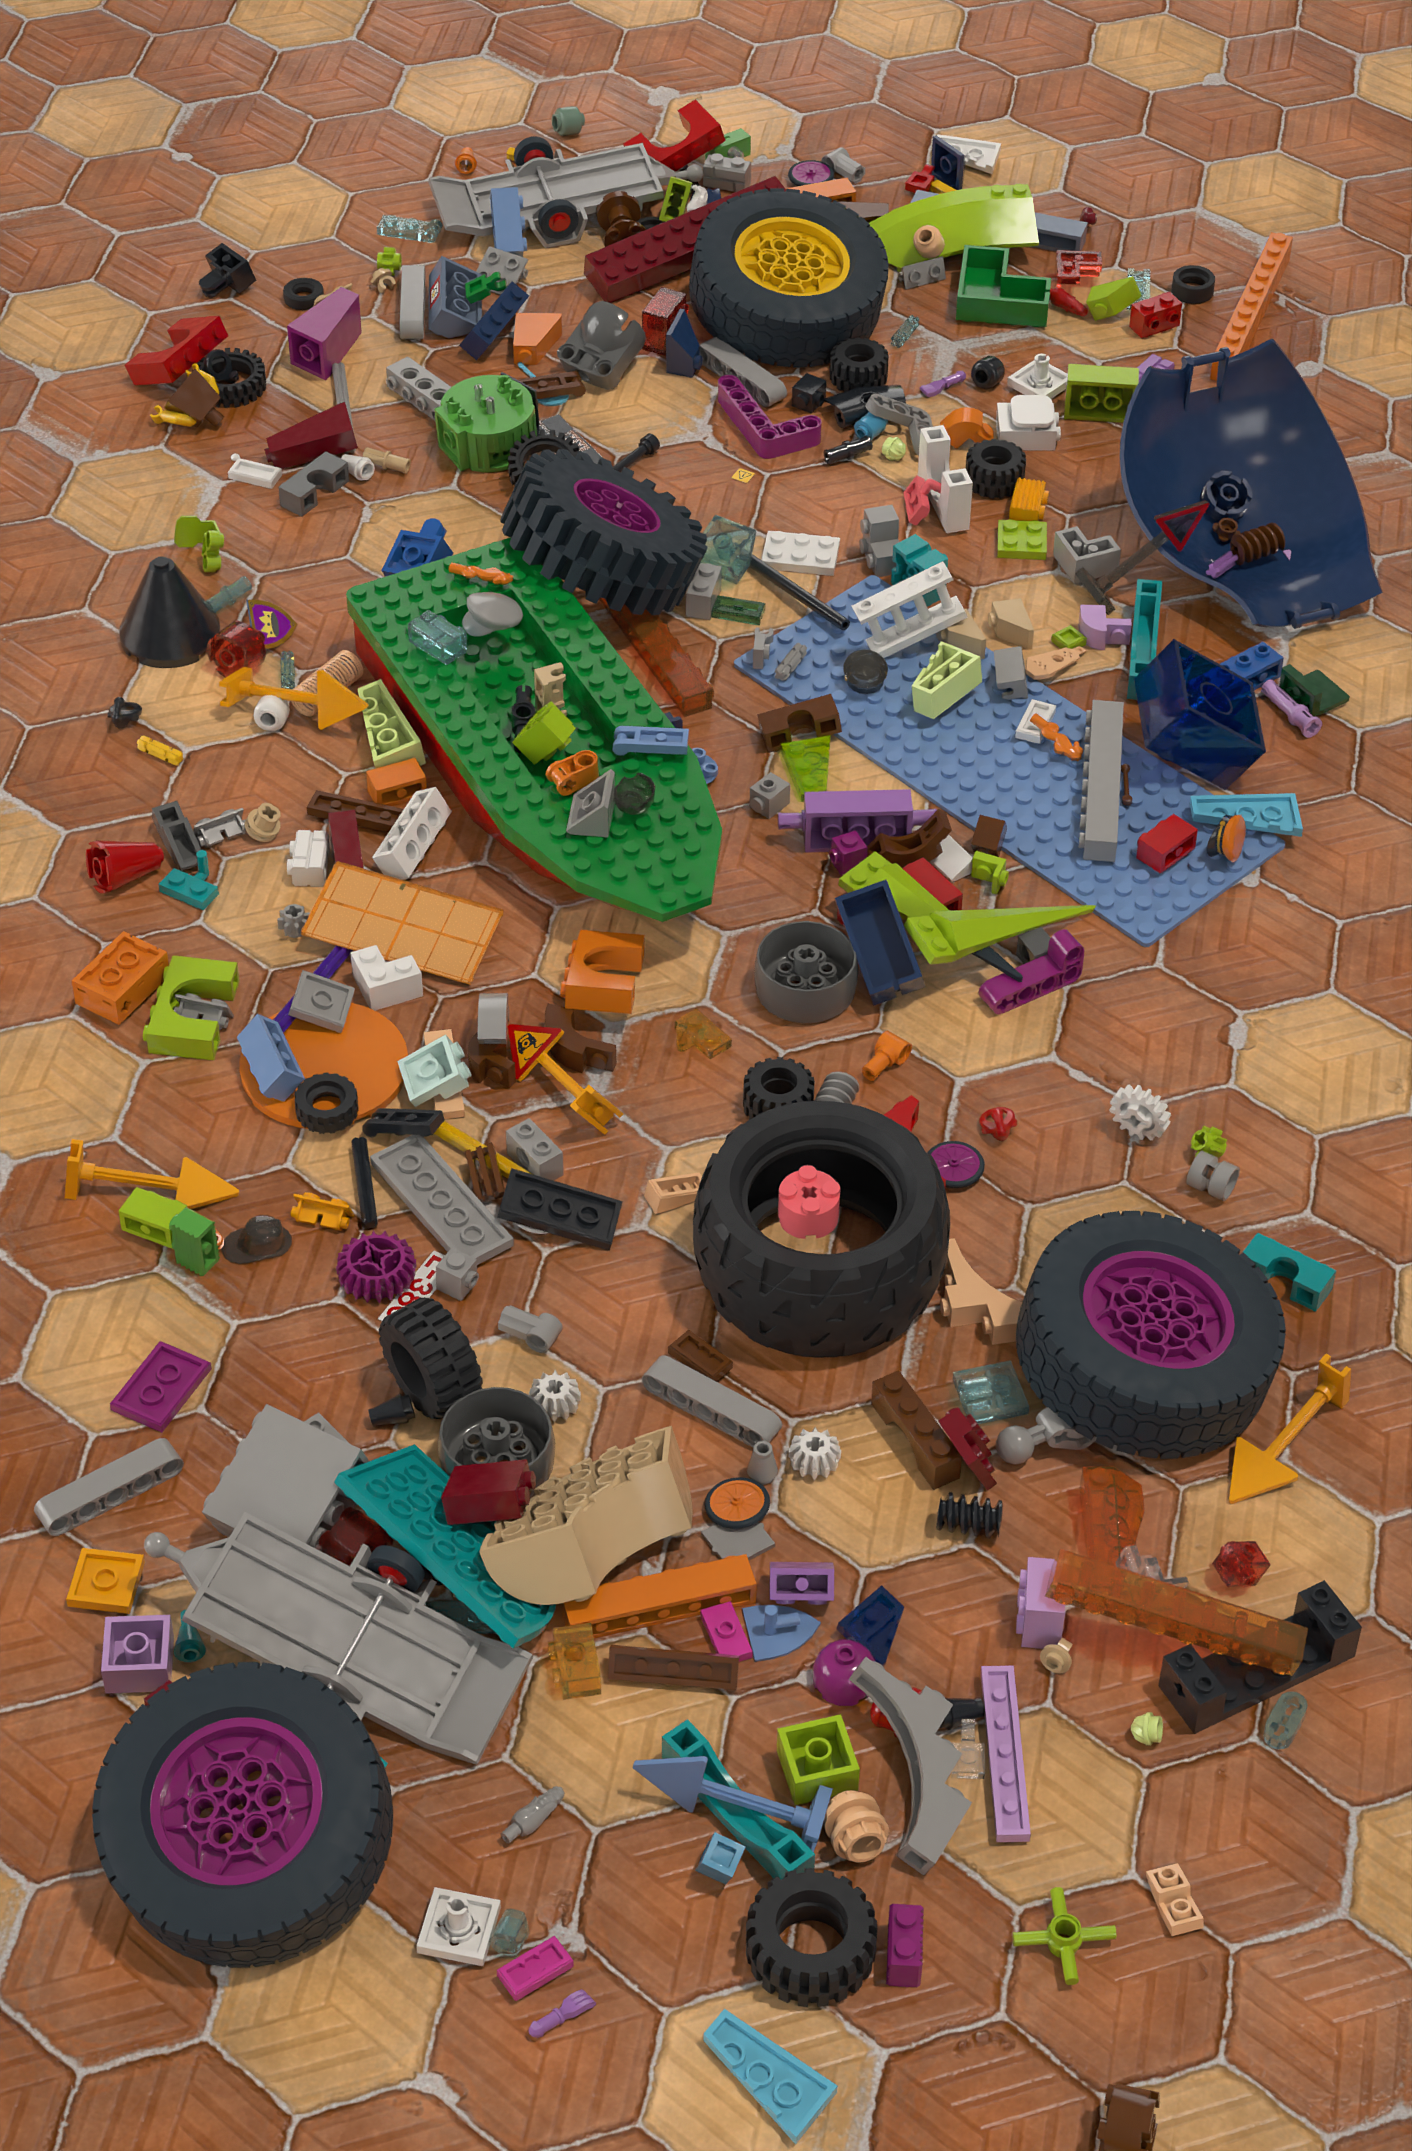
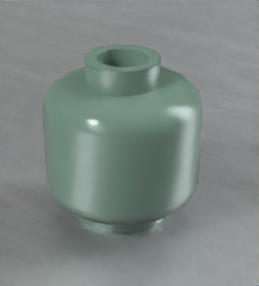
(568, 121)

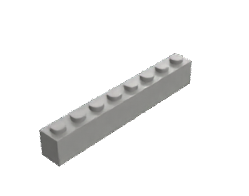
(1102, 781)

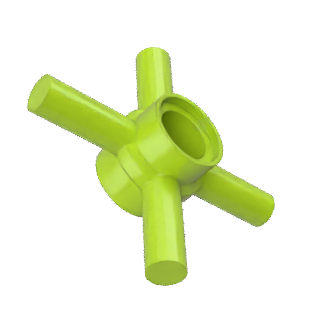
(1064, 1947)

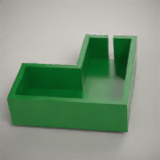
(997, 297)

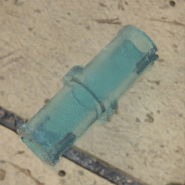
(229, 594)

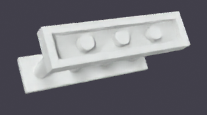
(917, 627)

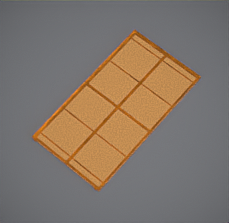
(403, 919)

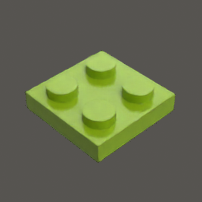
(1022, 539)

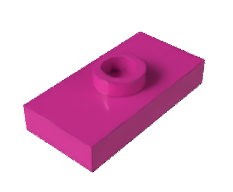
(726, 1631)
(535, 1968)

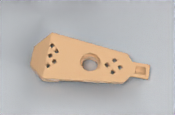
(1048, 663)

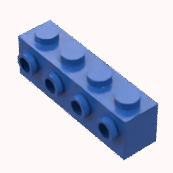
(1256, 664)

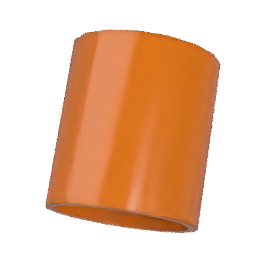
(888, 1050)

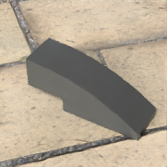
(176, 834)

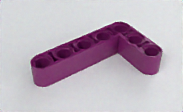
(764, 437)

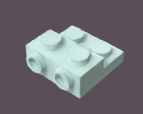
(434, 1071)

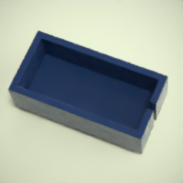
(880, 942)

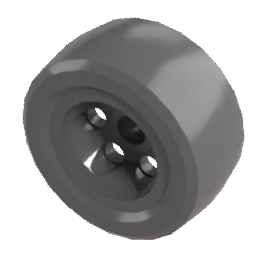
(805, 954)
(491, 1426)

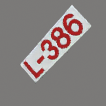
(422, 1285)

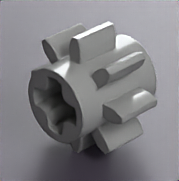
(292, 920)

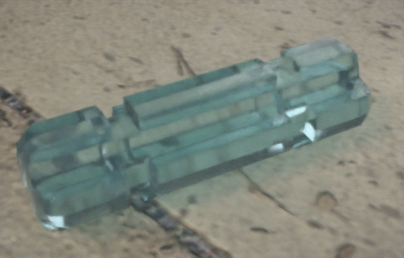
(905, 331)
(287, 670)

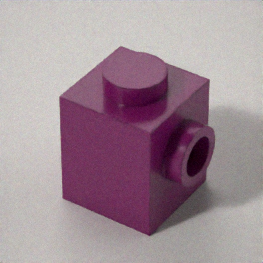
(847, 851)

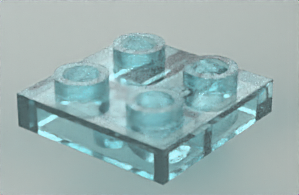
(991, 1392)

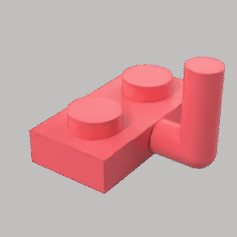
(917, 498)

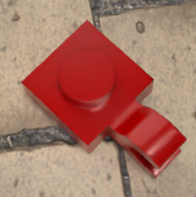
(920, 180)

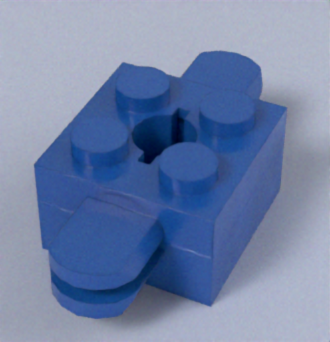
(416, 548)

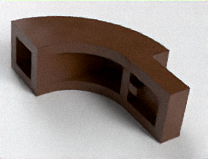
(914, 846)
(574, 1049)

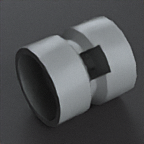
(1222, 1179)

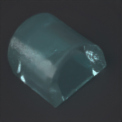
(510, 1933)

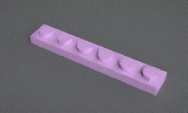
(1005, 1754)

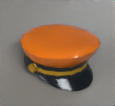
(1228, 838)

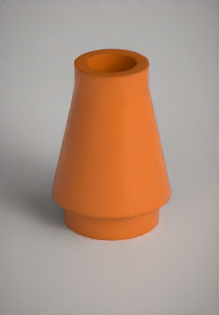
(466, 161)

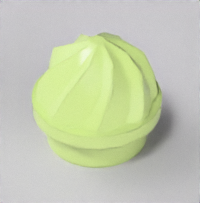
(893, 448)
(1147, 1728)

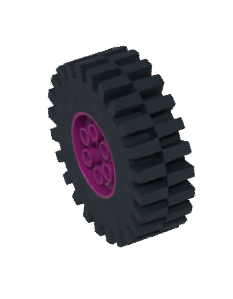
(603, 532)

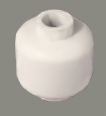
(271, 713)

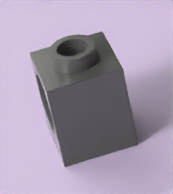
(1032, 945)

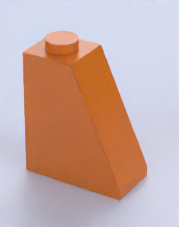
(535, 336)

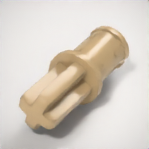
(387, 460)

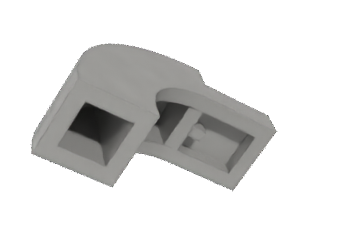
(493, 1018)

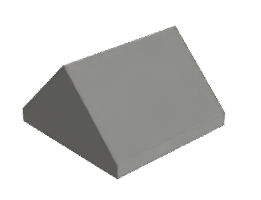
(593, 807)

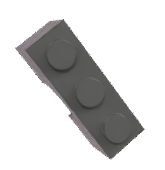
(300, 492)

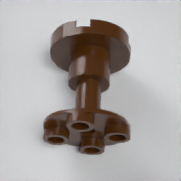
(618, 216)

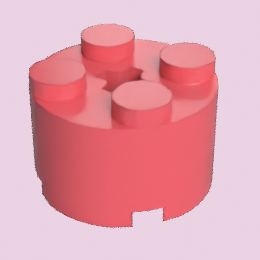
(808, 1203)

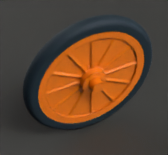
(737, 1503)

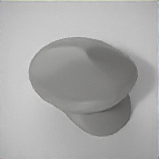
(490, 613)

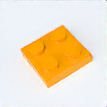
(105, 1580)

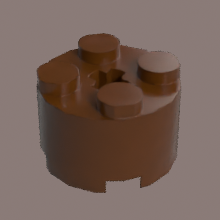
(1128, 2119)

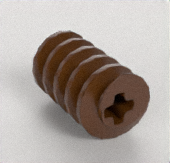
(1257, 543)

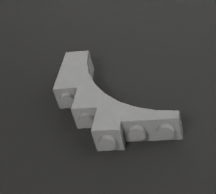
(930, 1759)

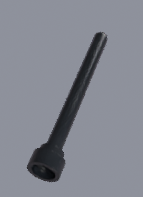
(647, 445)

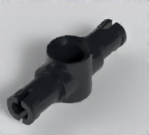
(521, 711)

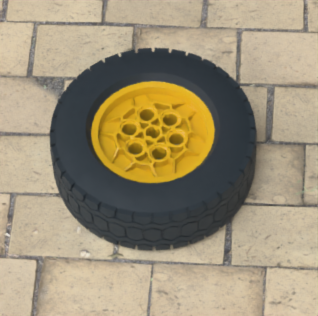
(787, 276)

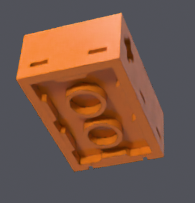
(120, 977)

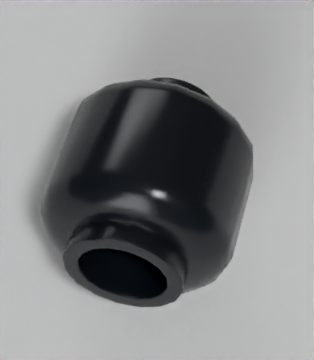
(987, 372)

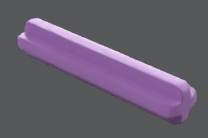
(1222, 564)

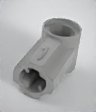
(842, 164)
(536, 1331)

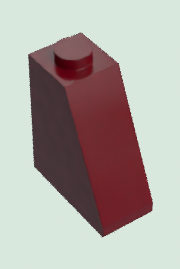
(345, 838)

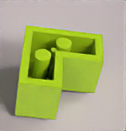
(544, 734)

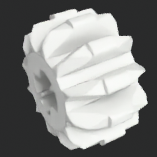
(556, 1394)
(814, 1453)

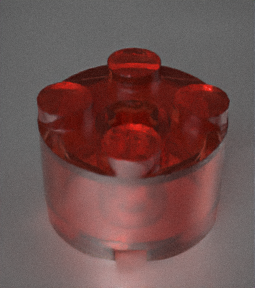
(236, 647)
(350, 1533)

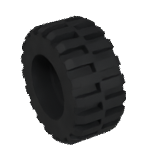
(429, 1356)
(811, 1976)

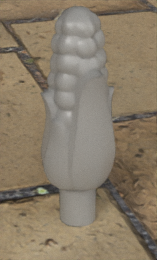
(532, 1815)

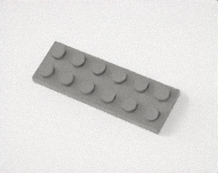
(441, 1199)

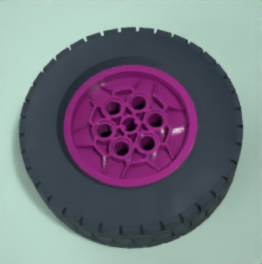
(1150, 1334)
(252, 1894)

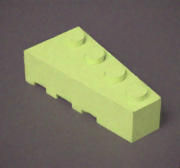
(387, 728)

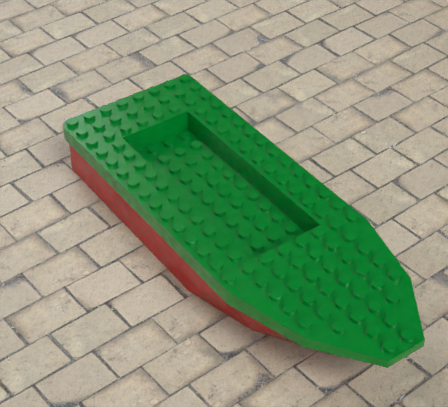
(462, 714)

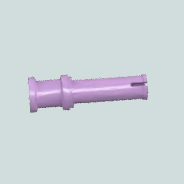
(1297, 713)

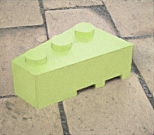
(945, 680)

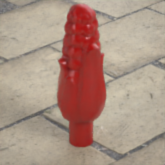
(1064, 300)

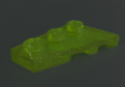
(808, 763)

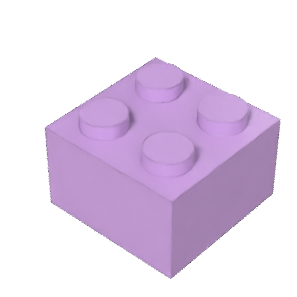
(1038, 1617)
(137, 1653)

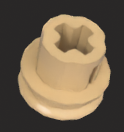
(263, 823)

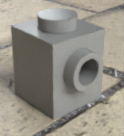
(769, 795)
(456, 1274)

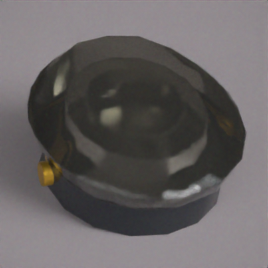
(865, 671)

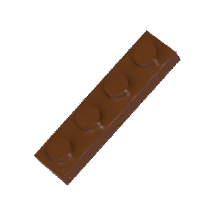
(367, 813)
(673, 1667)

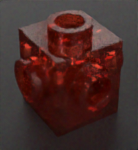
(1241, 1563)

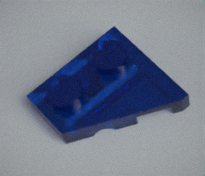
(874, 1623)

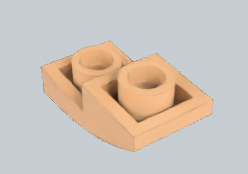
(1174, 1899)

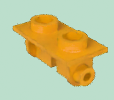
(333, 1211)

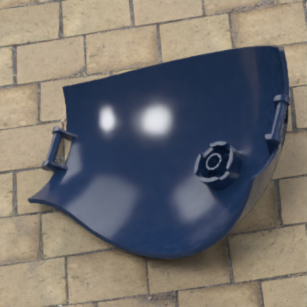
(1259, 458)

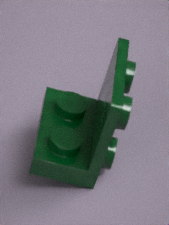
(1312, 690)

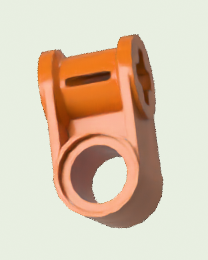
(575, 772)

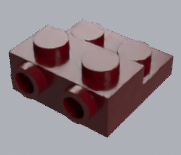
(971, 1444)

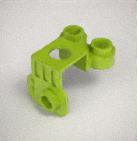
(192, 530)

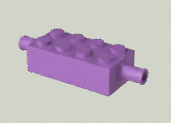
(841, 812)

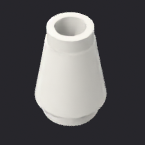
(359, 467)

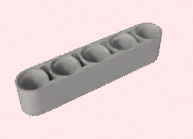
(412, 302)
(726, 360)
(711, 1401)
(108, 1487)

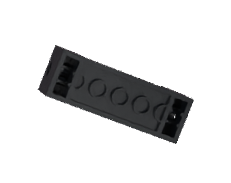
(1222, 1686)

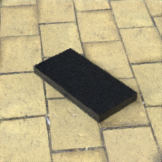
(560, 1209)

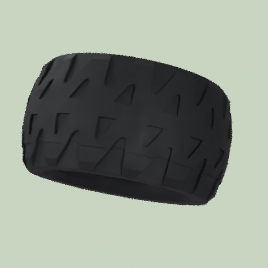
(810, 1299)

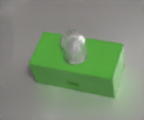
(736, 145)

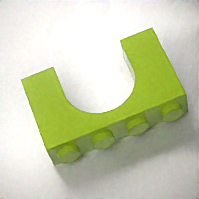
(183, 1036)

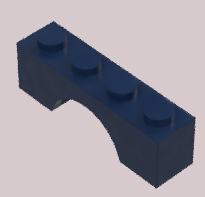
(494, 320)

